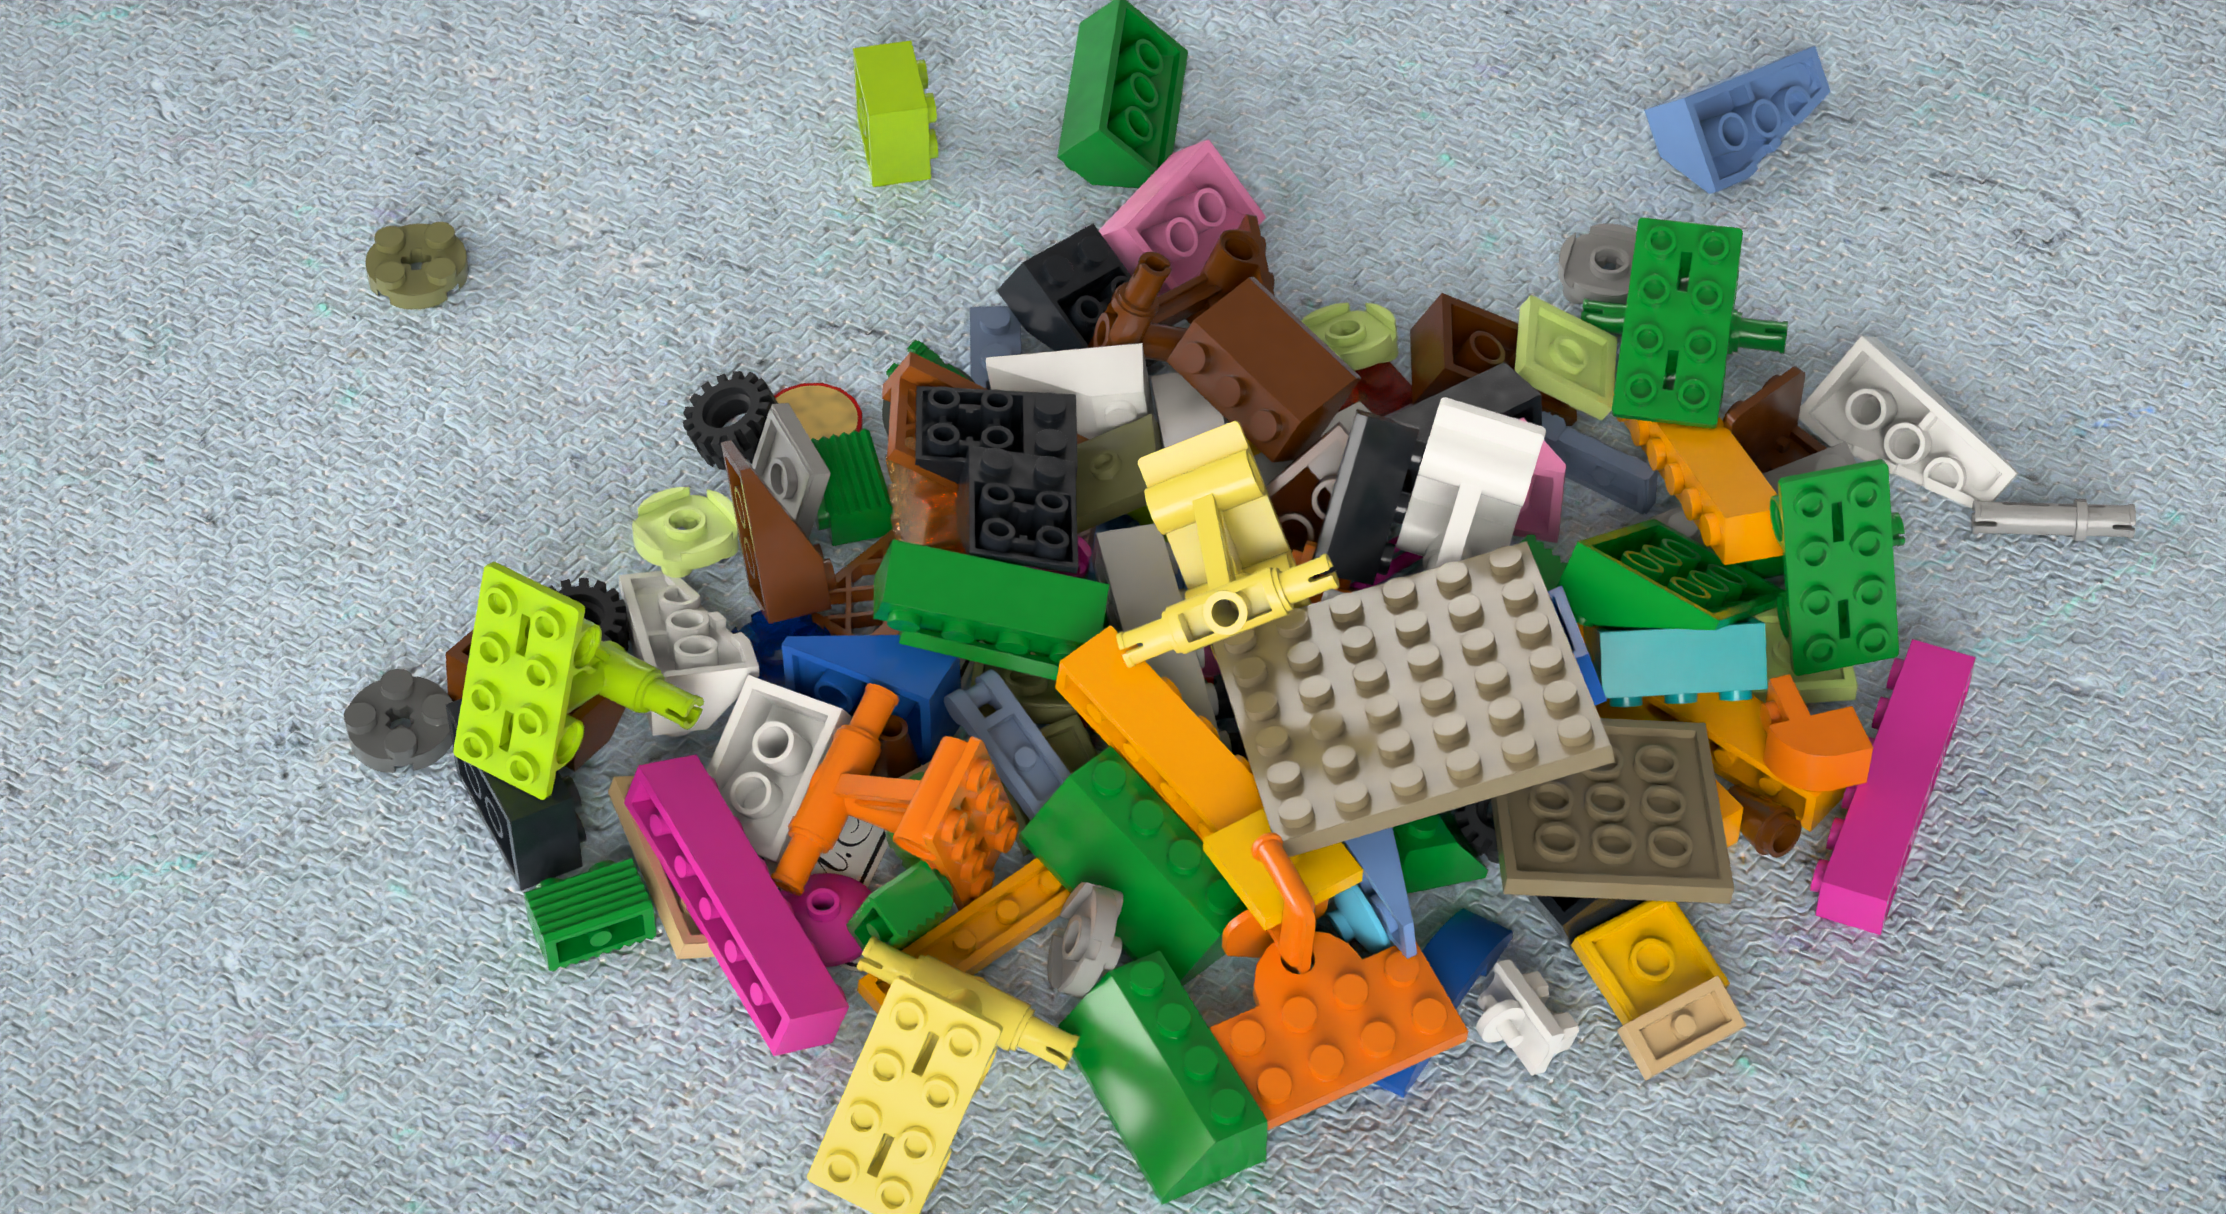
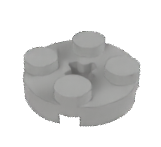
(1585, 257)
(1088, 940)

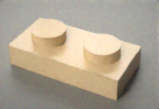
(1681, 1028)

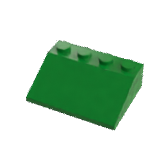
(1659, 580)

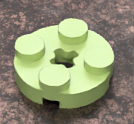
(1356, 336)
(708, 537)

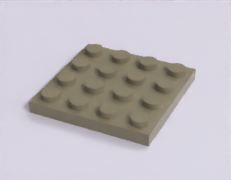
(1622, 828)

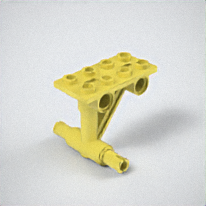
(1225, 544)
(919, 1078)

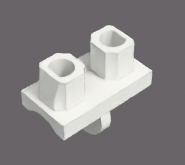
(1518, 1015)

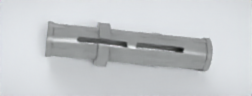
(2054, 519)

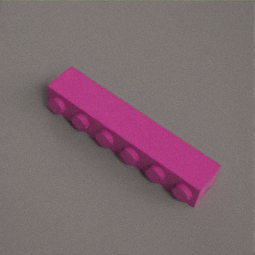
(1888, 810)
(736, 905)

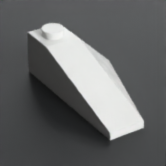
(1897, 417)
(686, 644)

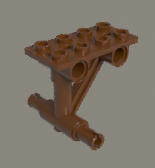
(1142, 317)

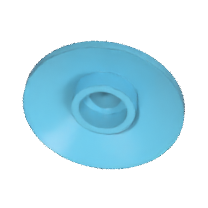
(1358, 920)

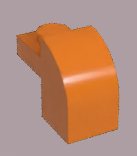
(1812, 750)

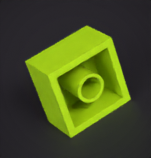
(894, 113)

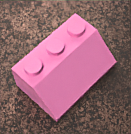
(1180, 213)

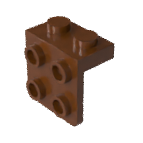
(1769, 423)

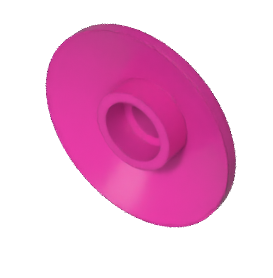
(828, 927)

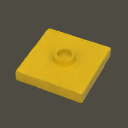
(1322, 870)
(1646, 958)

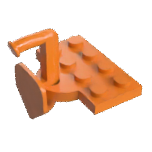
(1329, 1025)

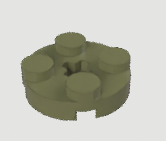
(397, 248)

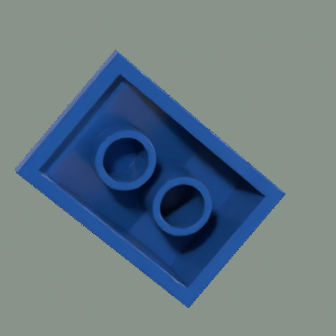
(842, 666)

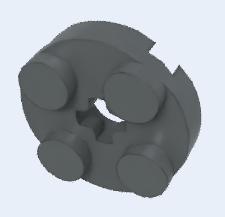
(394, 698)

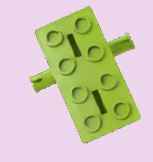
(534, 666)

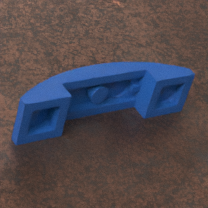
(1458, 955)

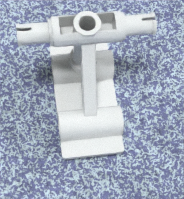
(1468, 485)

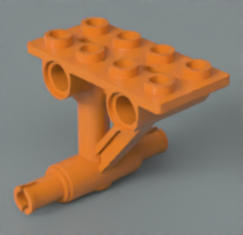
(950, 818)

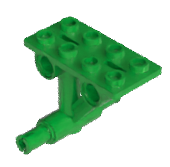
(1680, 323)
(1835, 566)

